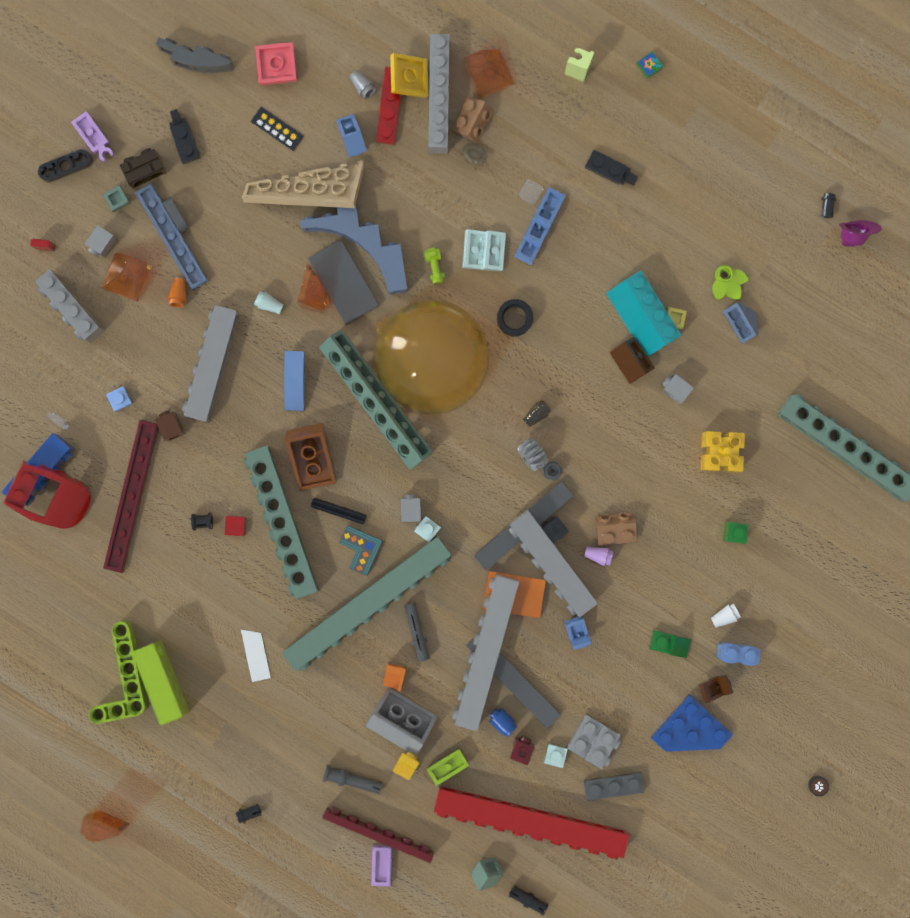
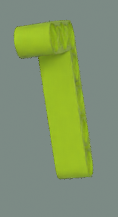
(126, 677)

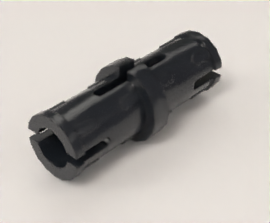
(528, 900)

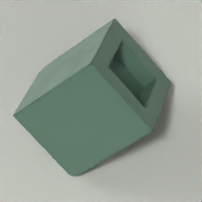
(487, 873)

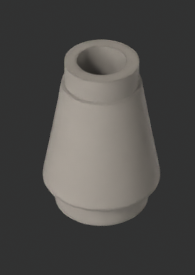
(363, 85)

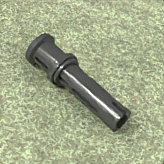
(342, 777)

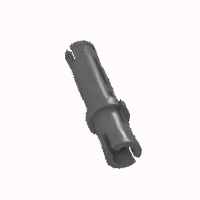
(421, 654)

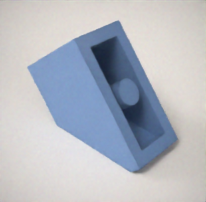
(351, 135)

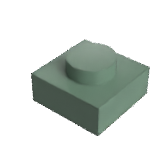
(116, 198)

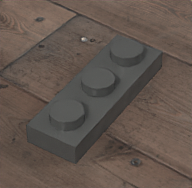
(613, 786)

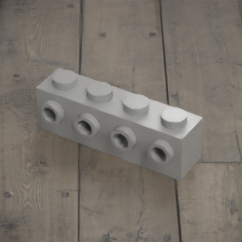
(68, 304)

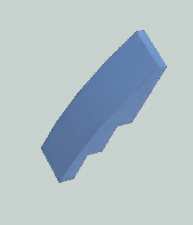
(540, 226)

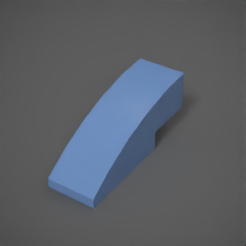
(294, 380)

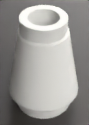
(727, 615)

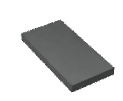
(343, 282)

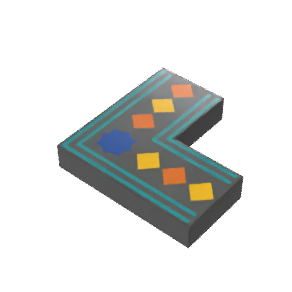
(365, 546)

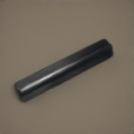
(338, 511)

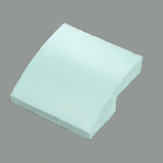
(484, 250)

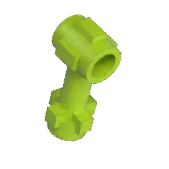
(433, 255)

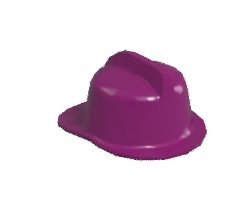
(857, 232)

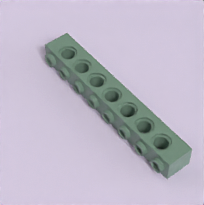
(376, 399)
(789, 413)
(265, 456)

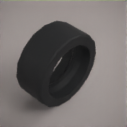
(514, 303)

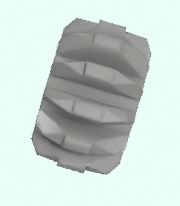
(532, 454)

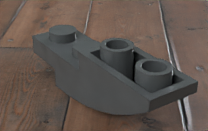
(200, 60)

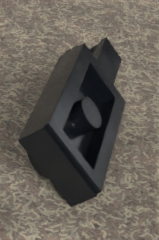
(183, 138)
(610, 169)

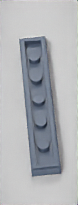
(172, 237)

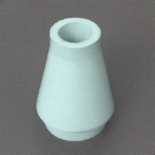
(267, 302)

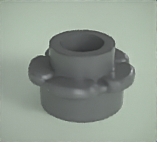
(557, 471)

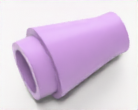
(600, 555)

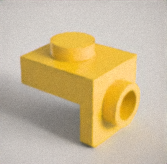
(406, 765)

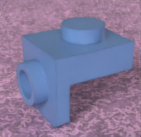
(577, 632)

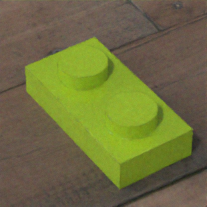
(447, 766)

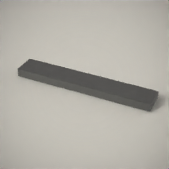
(540, 511)
(523, 690)

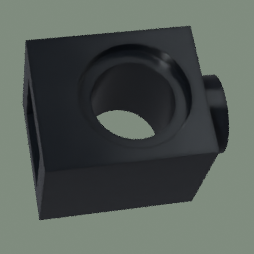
(555, 529)

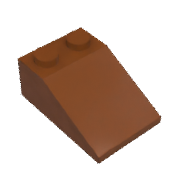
(310, 456)

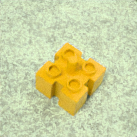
(722, 451)

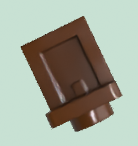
(715, 688)

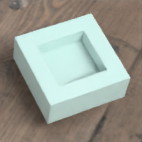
(427, 529)
(555, 755)

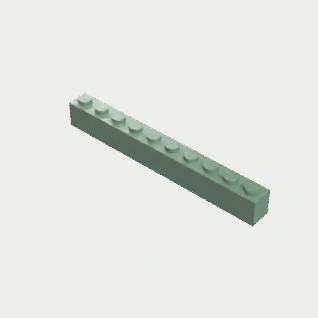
(366, 604)

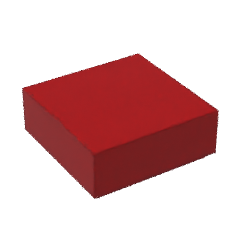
(41, 244)
(235, 526)

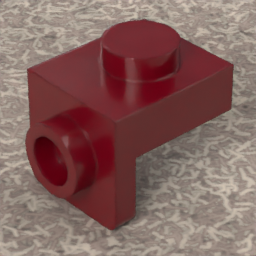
(522, 750)

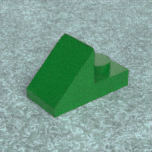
(670, 644)

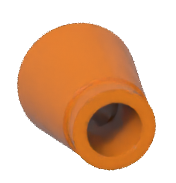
(177, 295)

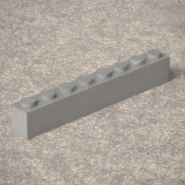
(486, 653)

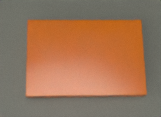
(528, 595)

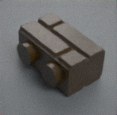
(143, 168)

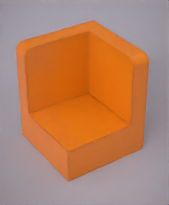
(394, 676)

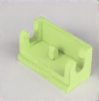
(579, 68)

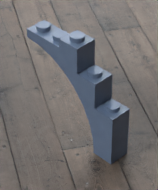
(346, 225)

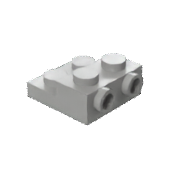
(594, 741)

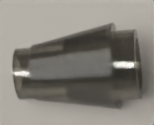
(537, 413)

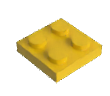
(409, 75)

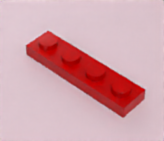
(388, 112)

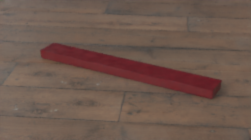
(131, 496)

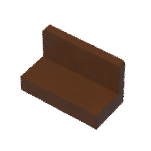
(632, 360)

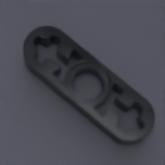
(57, 162)

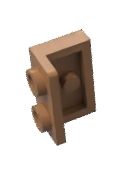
(472, 119)
(616, 529)

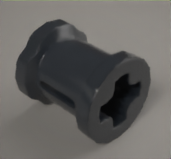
(202, 521)

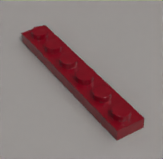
(385, 837)

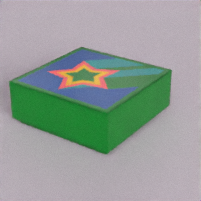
(649, 65)

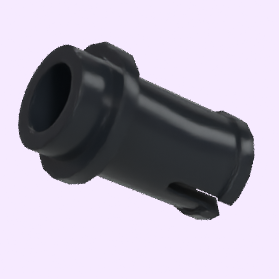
(828, 205)
(248, 813)

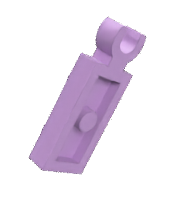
(92, 135)

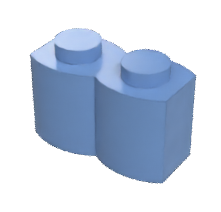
(741, 653)

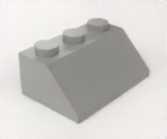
(401, 721)

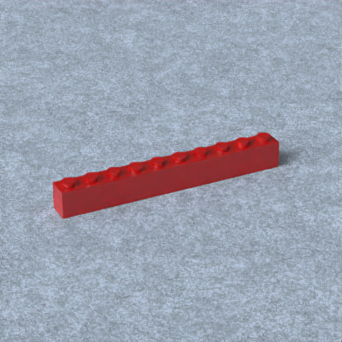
(532, 822)

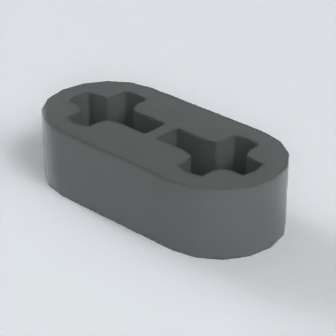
(175, 215)

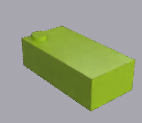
(161, 682)

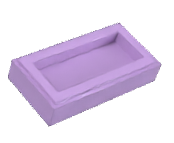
(381, 865)

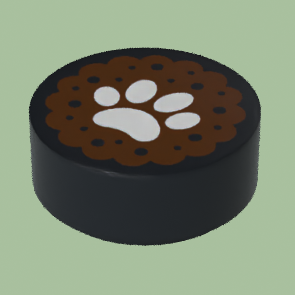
(818, 786)

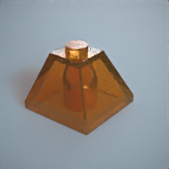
(488, 72)
(126, 276)
(312, 293)
(101, 826)

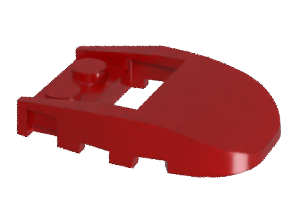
(67, 504)

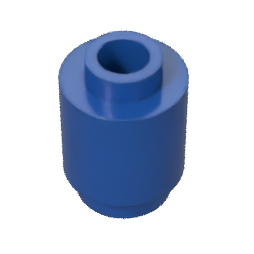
(502, 722)

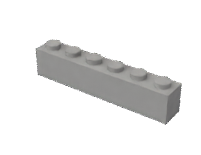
(439, 93)
(211, 363)
(553, 564)

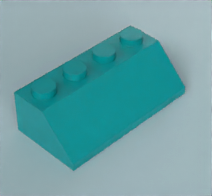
(643, 313)

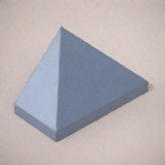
(743, 321)

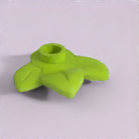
(728, 286)

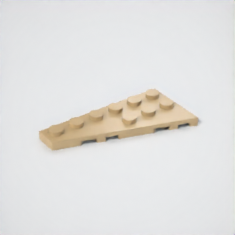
(311, 188)

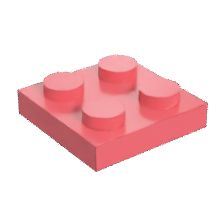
(276, 63)

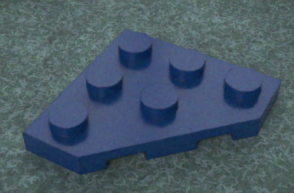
(691, 729)

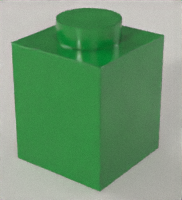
(735, 532)

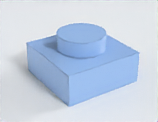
(119, 398)

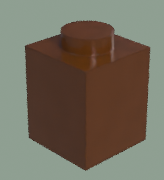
(169, 426)

